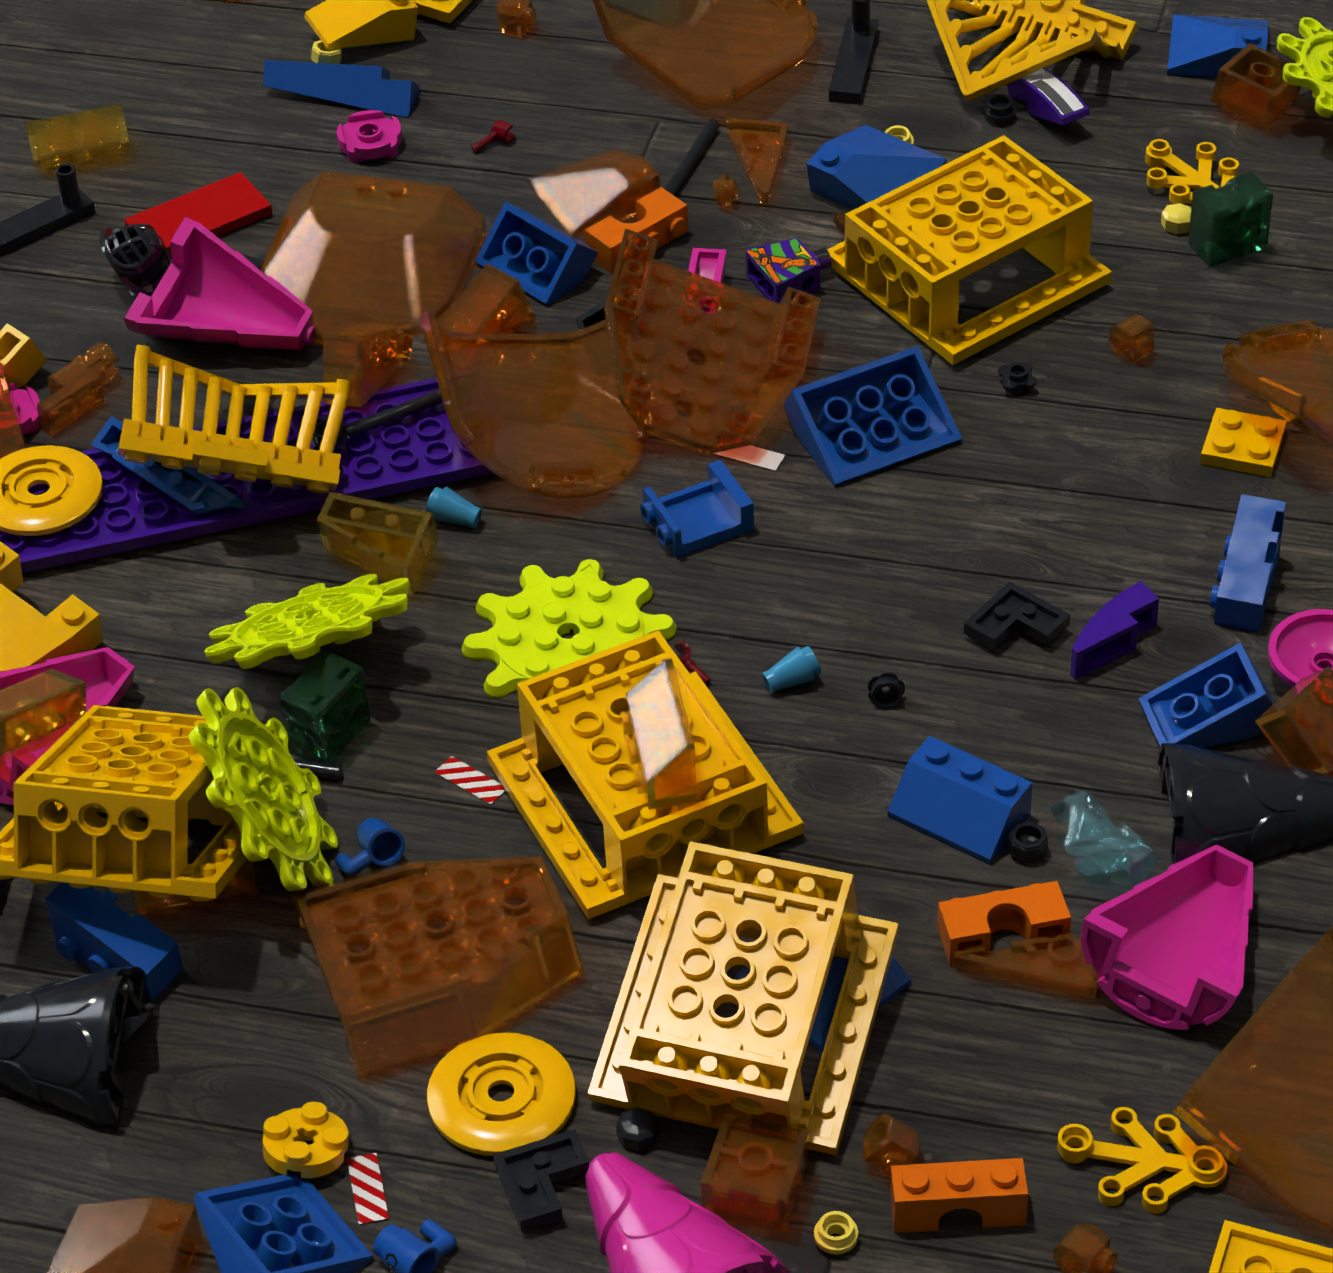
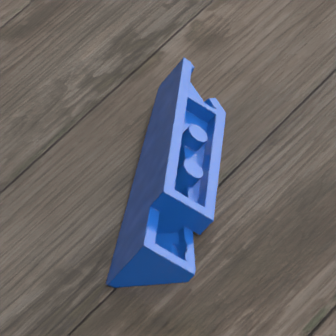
(343, 83)
(185, 486)

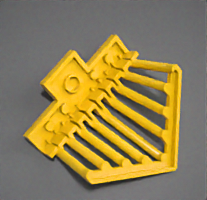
(1058, 25)
(229, 452)

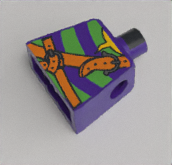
(785, 265)

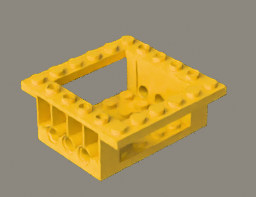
(954, 221)
(576, 722)
(129, 769)
(693, 1066)

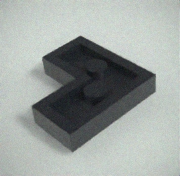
(1015, 610)
(532, 1169)

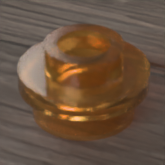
(725, 190)

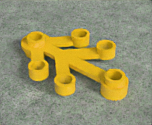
(1160, 156)
(1146, 1157)

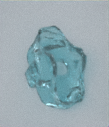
(1100, 844)

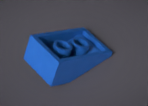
(1210, 702)

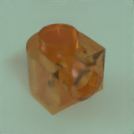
(515, 16)
(1132, 338)
(889, 1144)
(1085, 1251)

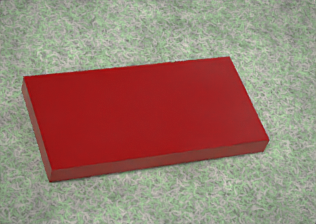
(217, 207)

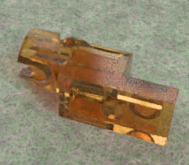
(77, 388)

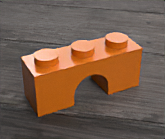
(658, 217)
(1028, 910)
(930, 1190)

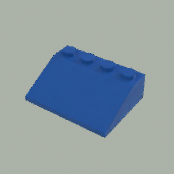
(871, 416)

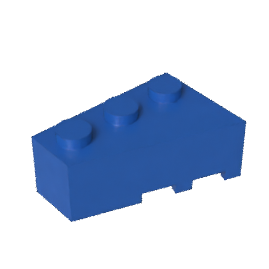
(1249, 563)
(105, 937)

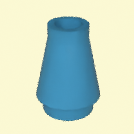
(452, 508)
(794, 669)

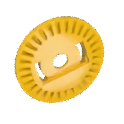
(72, 494)
(483, 1126)

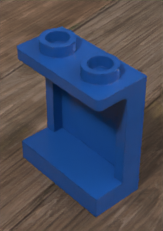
(700, 513)

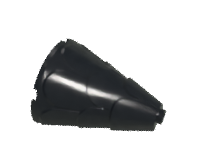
(1242, 804)
(65, 1043)

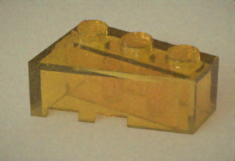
(379, 536)

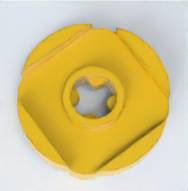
(313, 1123)

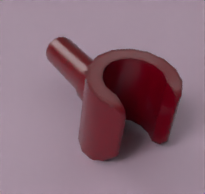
(499, 131)
(685, 651)

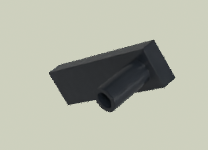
(854, 55)
(49, 215)

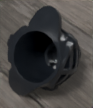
(135, 255)

